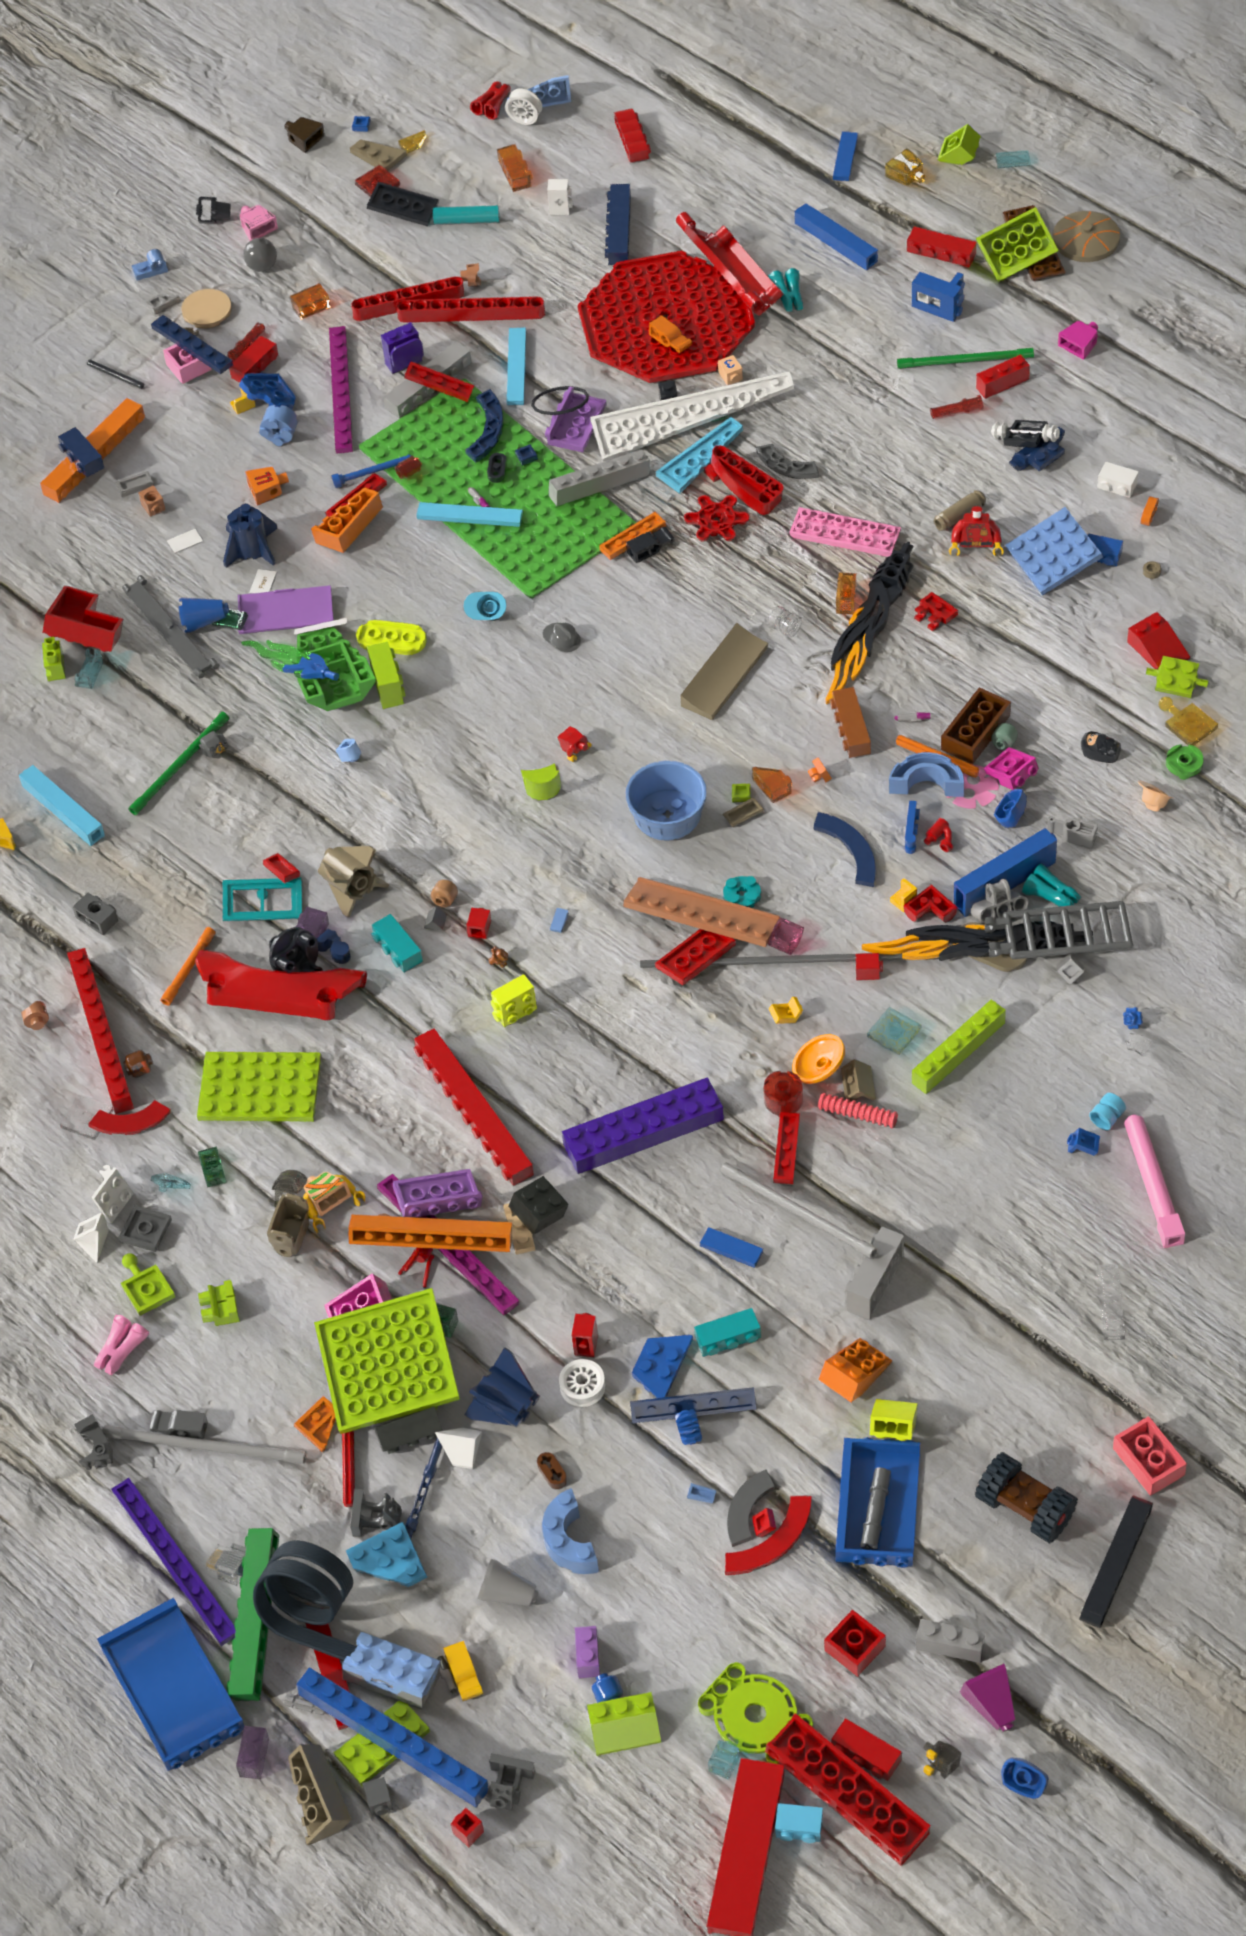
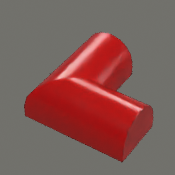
(931, 900)

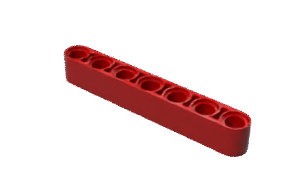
(385, 303)

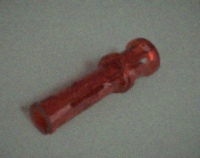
(243, 344)
(964, 406)

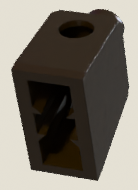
(304, 133)

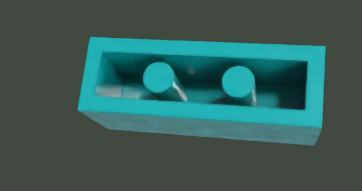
(396, 943)
(727, 1332)

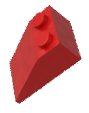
(1154, 639)

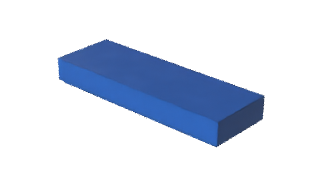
(731, 1247)

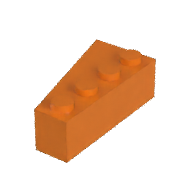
(348, 522)

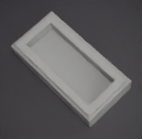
(134, 484)

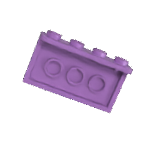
(574, 428)
(437, 1193)

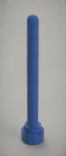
(340, 479)

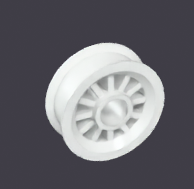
(523, 106)
(582, 1371)

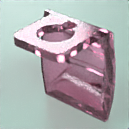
(785, 936)

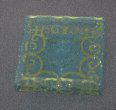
(894, 1030)

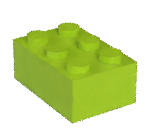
(385, 671)

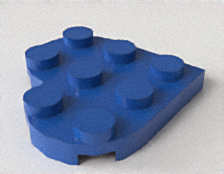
(269, 388)

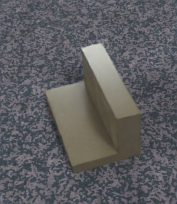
(857, 1080)

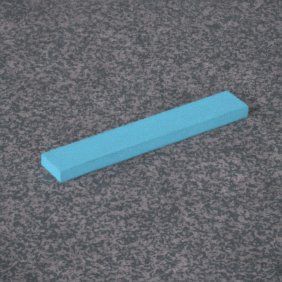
(516, 366)
(469, 514)

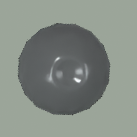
(260, 254)

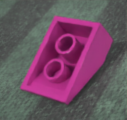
(363, 1294)

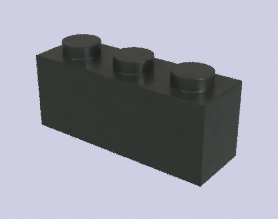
(408, 1430)

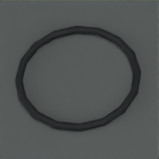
(559, 412)

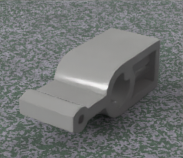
(1074, 831)

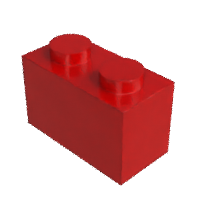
(584, 1335)

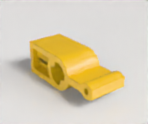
(463, 1670)

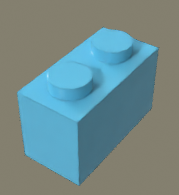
(799, 1823)

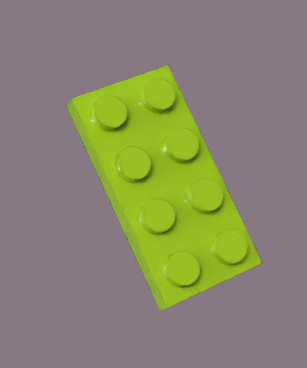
(366, 1759)

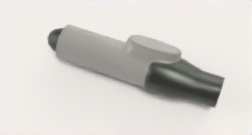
(445, 1673)

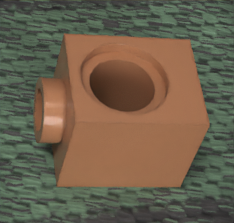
(151, 501)

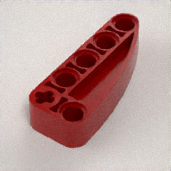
(747, 481)

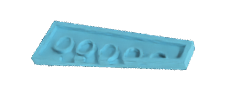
(691, 462)

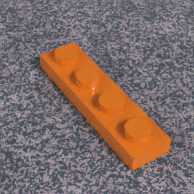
(617, 544)

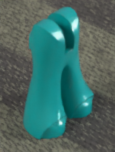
(793, 294)
(1048, 886)

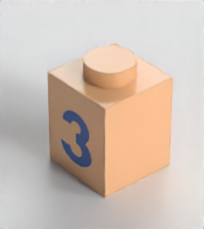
(730, 370)

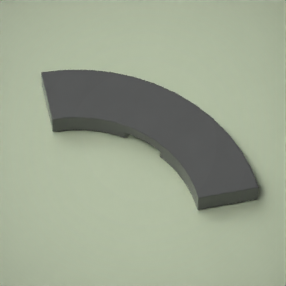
(777, 463)
(742, 1504)

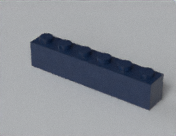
(619, 223)

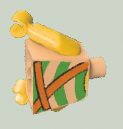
(326, 1193)

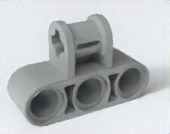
(998, 896)

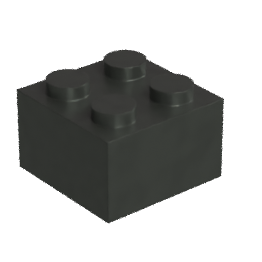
(538, 1205)

